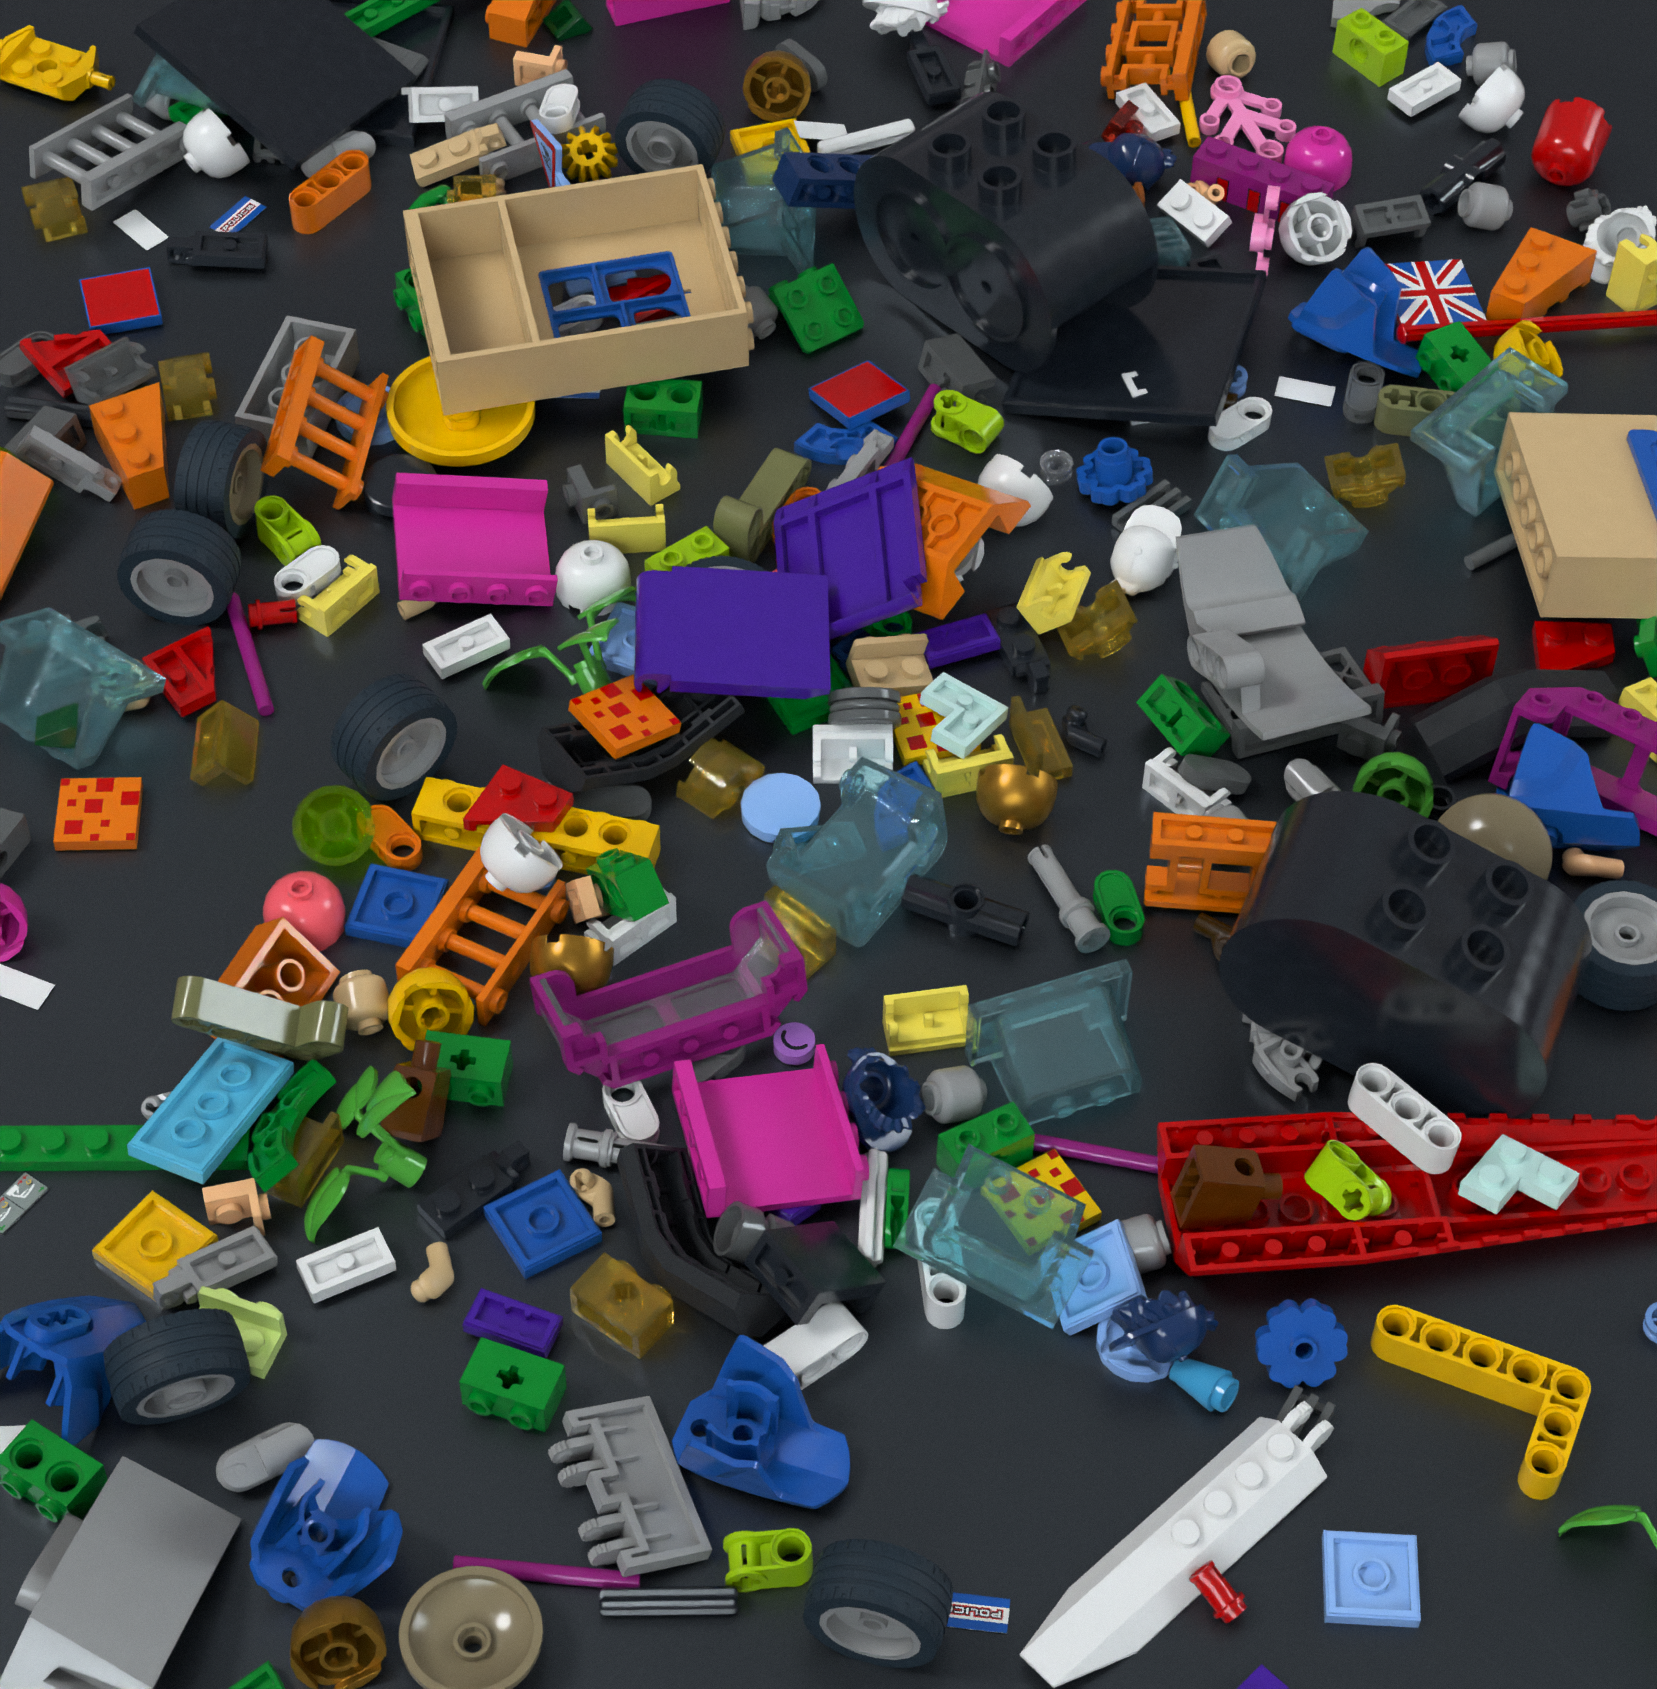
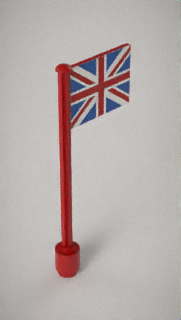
(1442, 294)

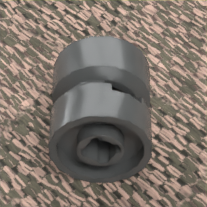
(741, 1229)

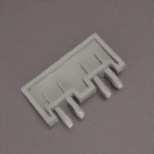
(639, 1478)

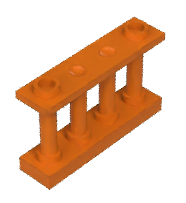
(292, 423)
(461, 906)

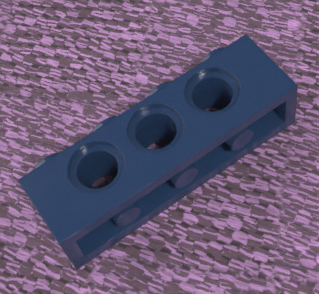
(818, 179)

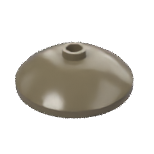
(1503, 828)
(466, 1609)

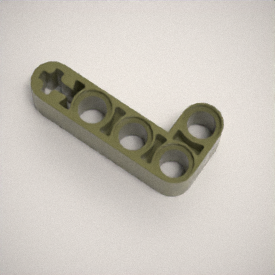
(1404, 407)
(747, 522)
(260, 1020)

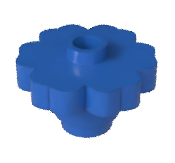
(1114, 473)
(1301, 1343)

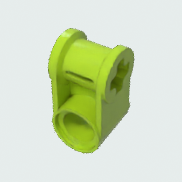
(968, 423)
(284, 529)
(1348, 1182)
(764, 1559)

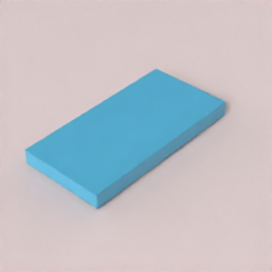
(210, 1109)

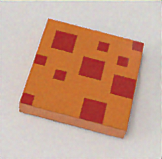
(624, 717)
(98, 813)

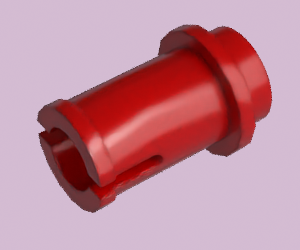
(271, 613)
(1218, 1592)

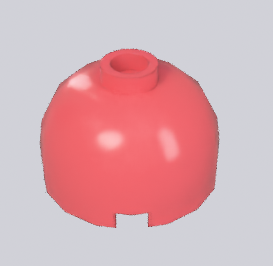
(309, 905)

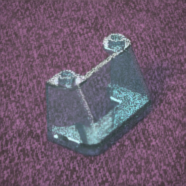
(865, 852)

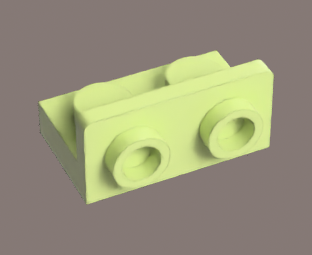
(259, 1325)

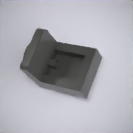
(583, 496)
(1368, 738)

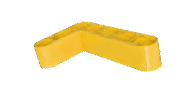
(1495, 1382)

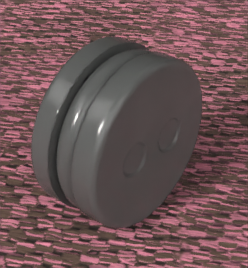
(864, 706)

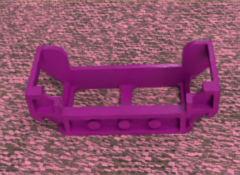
(1560, 707)

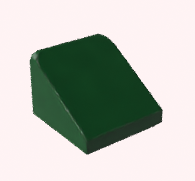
(567, 21)
(58, 727)

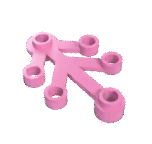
(1229, 93)
(1263, 229)

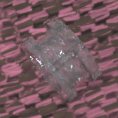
(1059, 476)

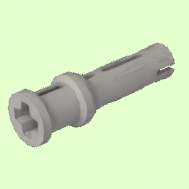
(1075, 911)
(595, 1145)

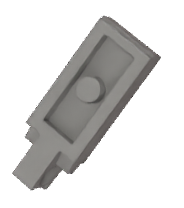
(874, 451)
(67, 464)
(215, 1267)

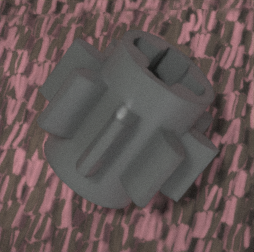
(1586, 208)

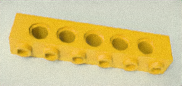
(576, 840)

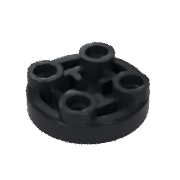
(380, 480)

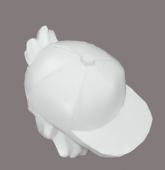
(904, 14)
(1613, 228)
(1146, 549)

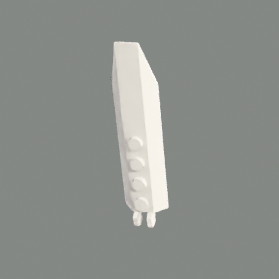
(1147, 1574)

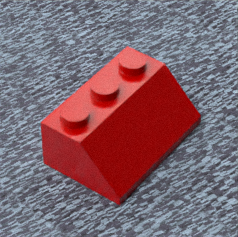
(1430, 669)

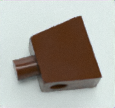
(422, 1114)
(1221, 1187)

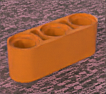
(330, 191)

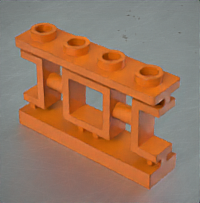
(1153, 64)
(1191, 847)

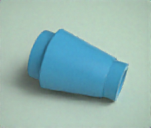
(1205, 1383)

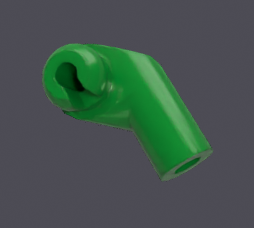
(431, 197)

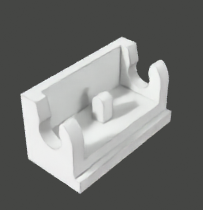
(841, 746)
(1167, 786)
(628, 935)

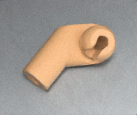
(1212, 193)
(1586, 865)

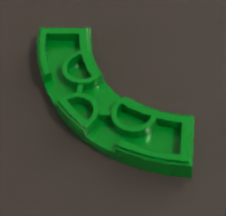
(276, 1130)

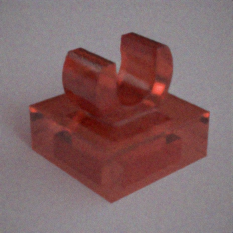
(1123, 122)

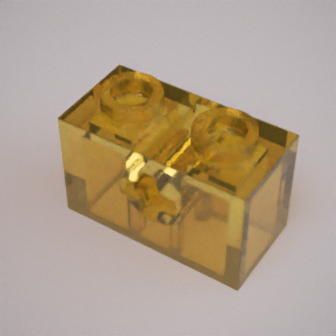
(622, 1305)

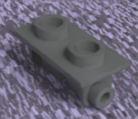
(981, 77)

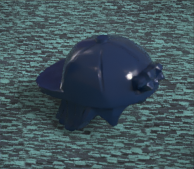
(1137, 157)
(881, 1099)
(1163, 1327)

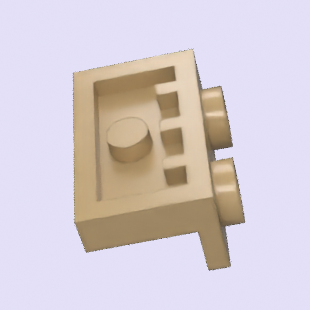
(890, 663)

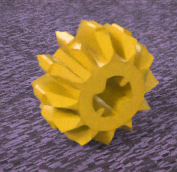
(601, 148)

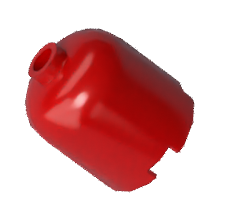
(1570, 141)

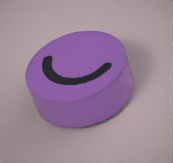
(794, 1043)

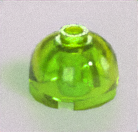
(333, 825)

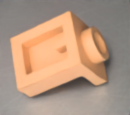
(535, 66)
(585, 899)
(236, 1201)

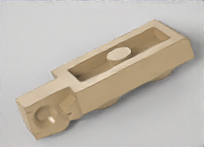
(455, 154)

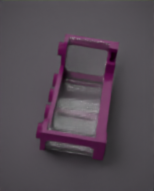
(679, 1009)

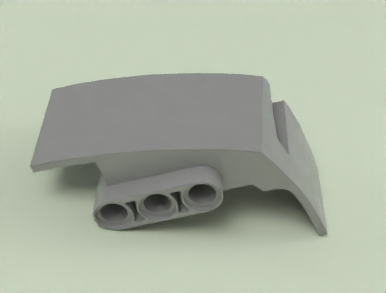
(1252, 638)
(118, 1585)

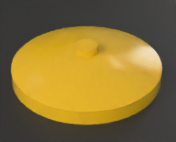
(452, 439)

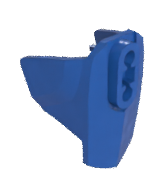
(1358, 314)
(1560, 788)
(74, 1337)
(762, 1433)
(325, 1527)

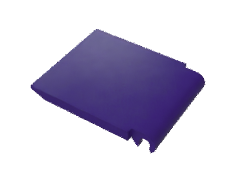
(864, 541)
(733, 632)

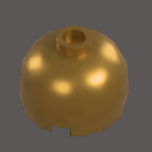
(777, 86)
(1015, 798)
(578, 956)
(337, 1644)

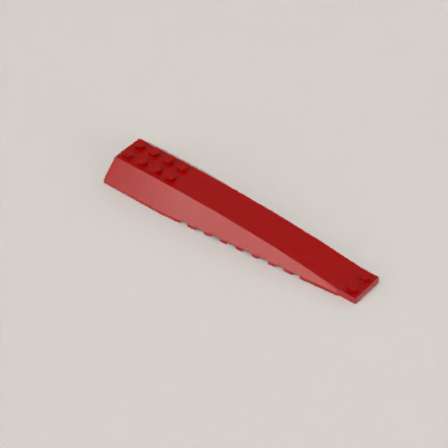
(1425, 1210)

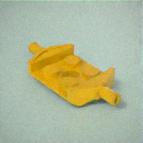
(66, 69)

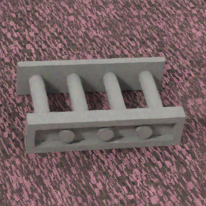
(511, 109)
(114, 174)

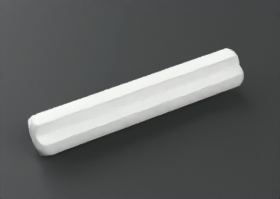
(867, 139)
(873, 1208)

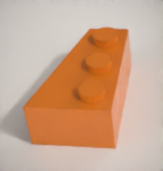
(516, 19)
(1539, 276)
(135, 442)

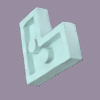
(967, 714)
(1516, 1167)

